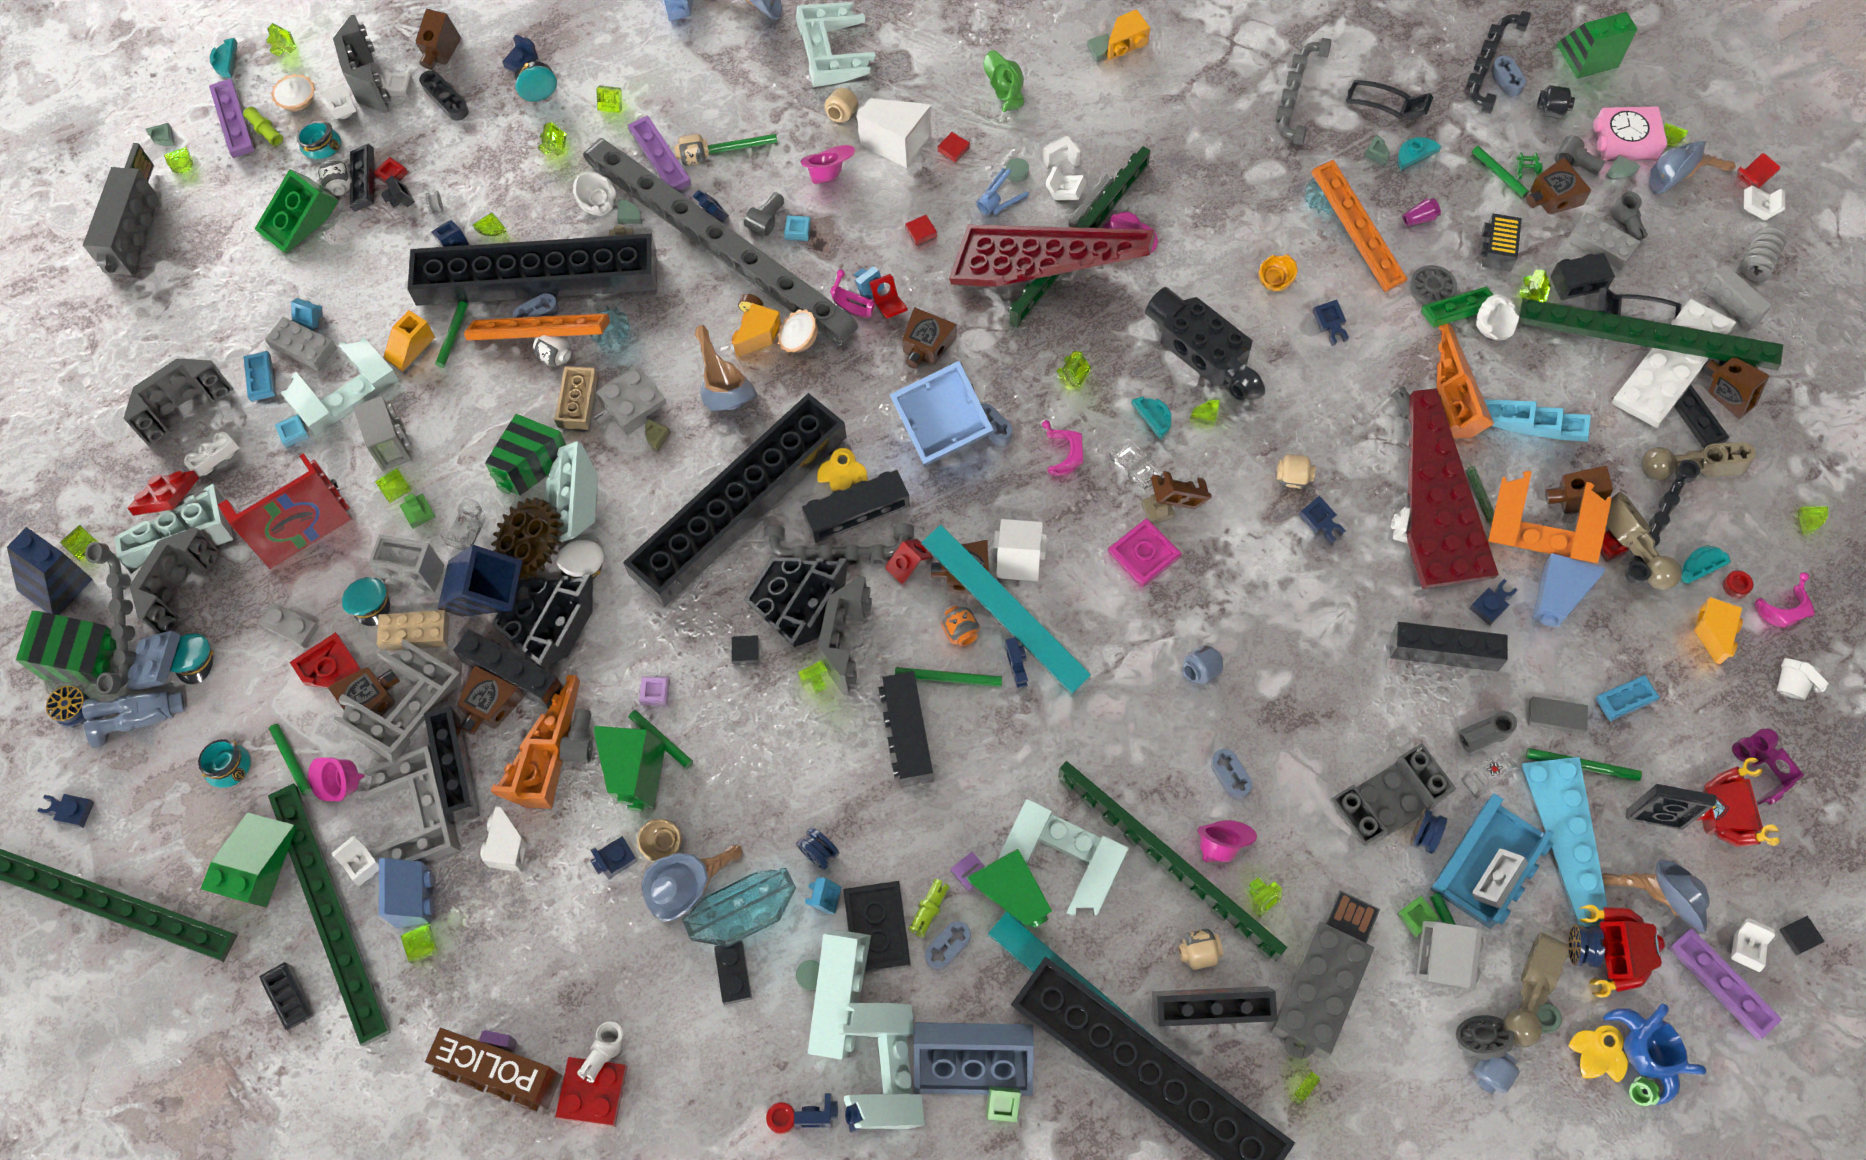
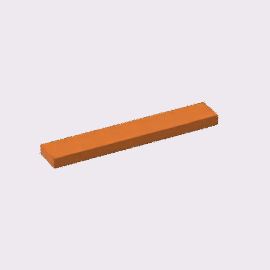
(1359, 225)
(537, 326)

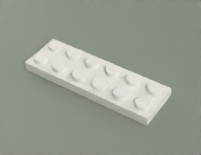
(1667, 374)

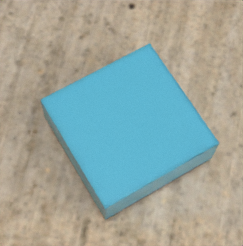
(797, 228)
(291, 431)

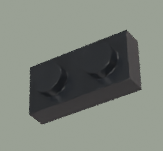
(733, 973)

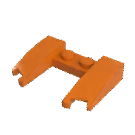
(1582, 544)

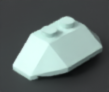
(573, 489)

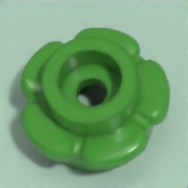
(1639, 1096)

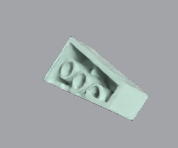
(198, 512)
(838, 984)

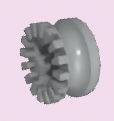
(435, 202)

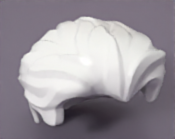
(594, 193)
(1497, 318)

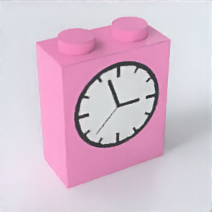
(1630, 132)

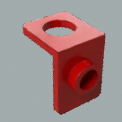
(1758, 171)
(890, 303)
(907, 559)

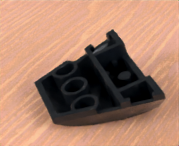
(795, 595)
(547, 616)

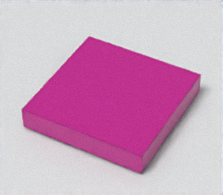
(1144, 552)

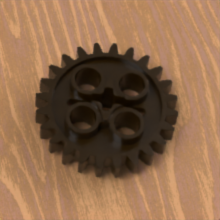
(530, 535)

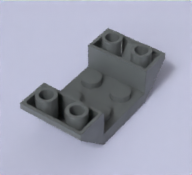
(354, 51)
(168, 390)
(162, 573)
(845, 604)
(1394, 796)

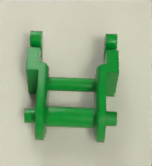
(1537, 167)

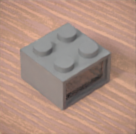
(383, 433)
(406, 564)

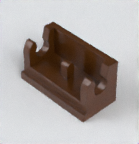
(1178, 492)

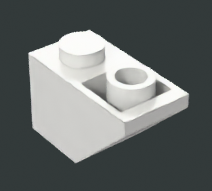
(504, 845)

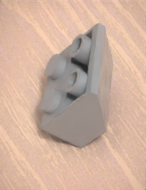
(1449, 954)

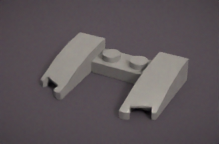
(392, 735)
(435, 834)

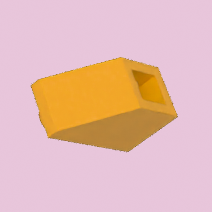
(1128, 34)
(757, 330)
(407, 340)
(1717, 628)

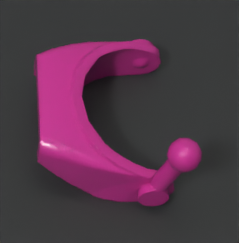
(842, 297)
(1075, 456)
(1787, 617)

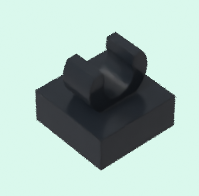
(397, 193)

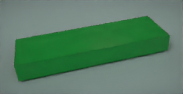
(1455, 307)

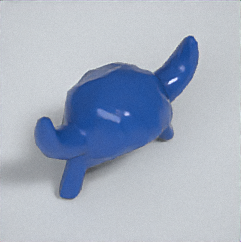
(1655, 1049)

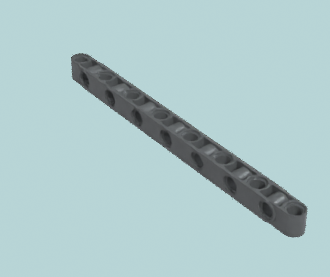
(719, 240)

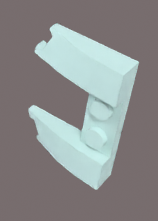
(824, 67)
(374, 378)
(1101, 854)
(897, 1105)

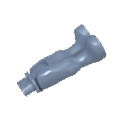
(133, 712)

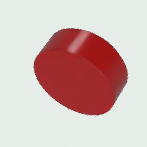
(1738, 584)
(780, 1118)

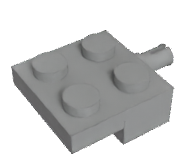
(629, 400)

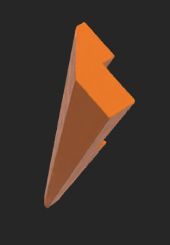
(1458, 389)
(537, 767)

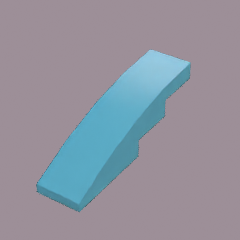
(1545, 422)

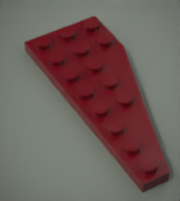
(1022, 253)
(1443, 517)

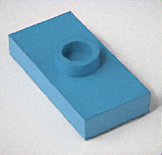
(259, 376)
(1627, 698)

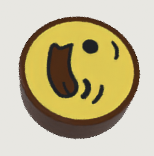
(746, 301)

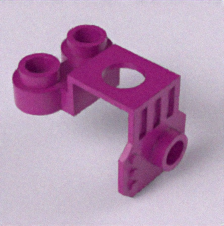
(1762, 747)

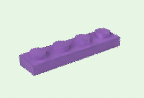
(231, 118)
(659, 153)
(1725, 984)

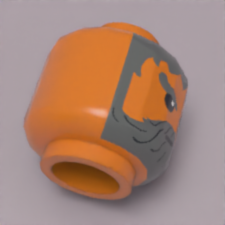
(960, 626)

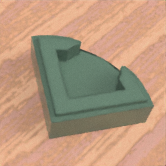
(1099, 46)
(161, 134)
(1378, 150)
(1622, 167)
(628, 213)

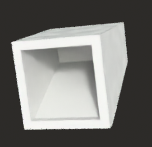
(894, 128)

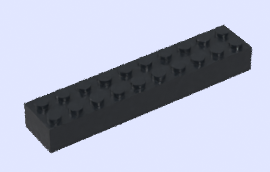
(532, 269)
(735, 500)
(1146, 1069)

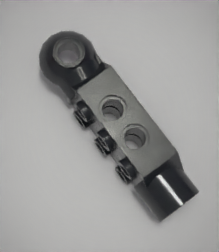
(1206, 343)

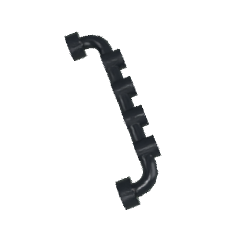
(1489, 49)
(1685, 472)

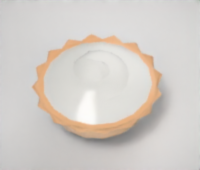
(293, 92)
(798, 331)

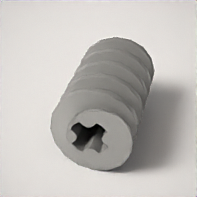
(1763, 253)

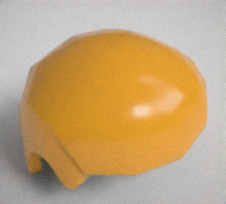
(1278, 272)

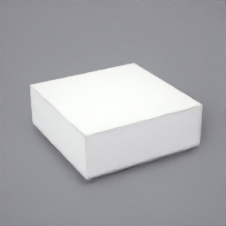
(398, 84)

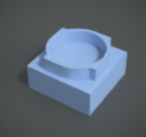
(941, 413)

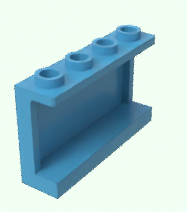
(1490, 831)

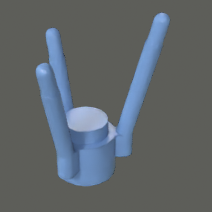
(990, 199)

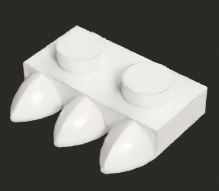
(211, 454)

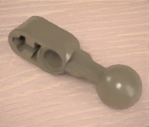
(1730, 460)
(1633, 533)
(1539, 981)

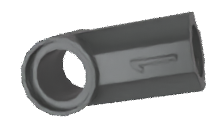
(1486, 731)

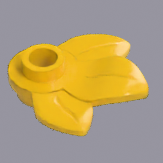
(841, 475)
(1598, 1057)

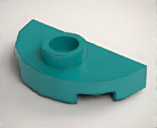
(223, 57)
(1416, 150)
(1155, 414)
(1702, 562)

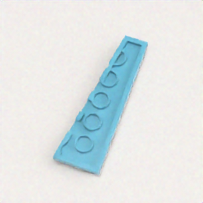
(1564, 809)

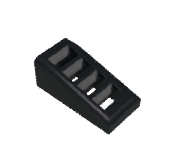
(276, 974)

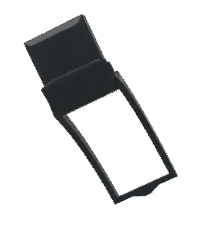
(1411, 107)
(1611, 302)

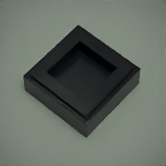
(745, 649)
(1802, 935)

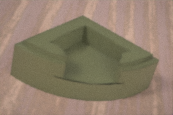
(656, 434)

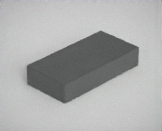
(1558, 715)

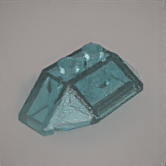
(740, 908)

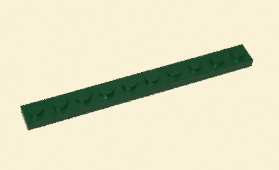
(1097, 214)
(1650, 333)
(1176, 866)
(115, 906)
(330, 918)

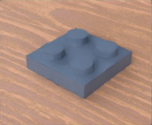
(153, 660)

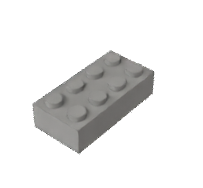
(1600, 237)
(1737, 297)
(300, 343)

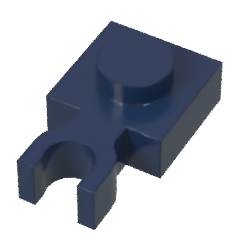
(711, 205)
(1331, 318)
(1319, 516)
(1492, 604)
(1016, 656)
(68, 811)

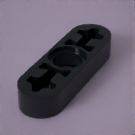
(444, 103)

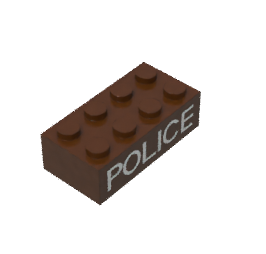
(491, 1067)

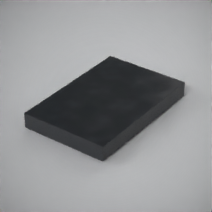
(1670, 806)
(879, 913)

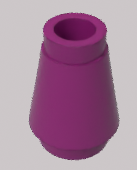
(1423, 212)

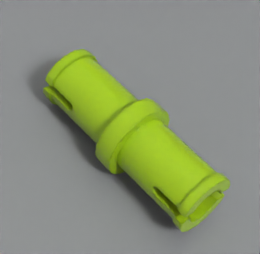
(263, 126)
(929, 908)

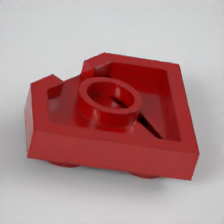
(325, 663)

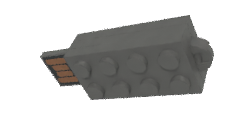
(123, 215)
(1327, 979)

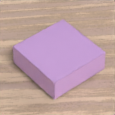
(654, 691)

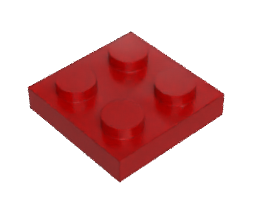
(163, 492)
(593, 1101)

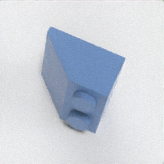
(405, 892)

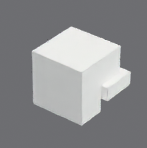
(1019, 549)

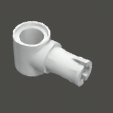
(602, 1051)

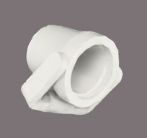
(1799, 679)

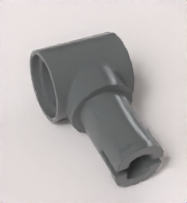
(1574, 152)
(1631, 215)
(763, 219)
(578, 744)

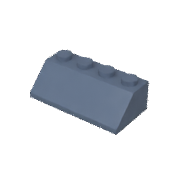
(972, 1058)

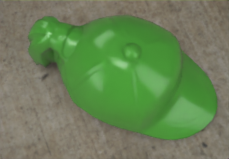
(1006, 79)

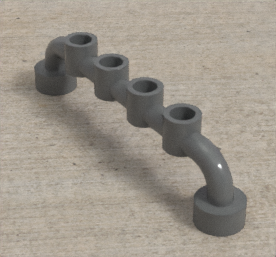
(1294, 79)
(877, 552)
(111, 682)

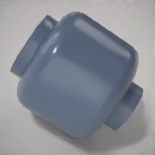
(1202, 665)
(1496, 1073)

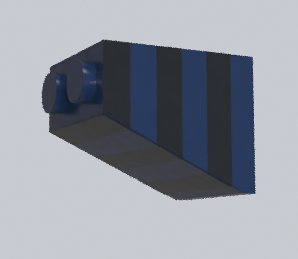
(45, 572)
(479, 582)

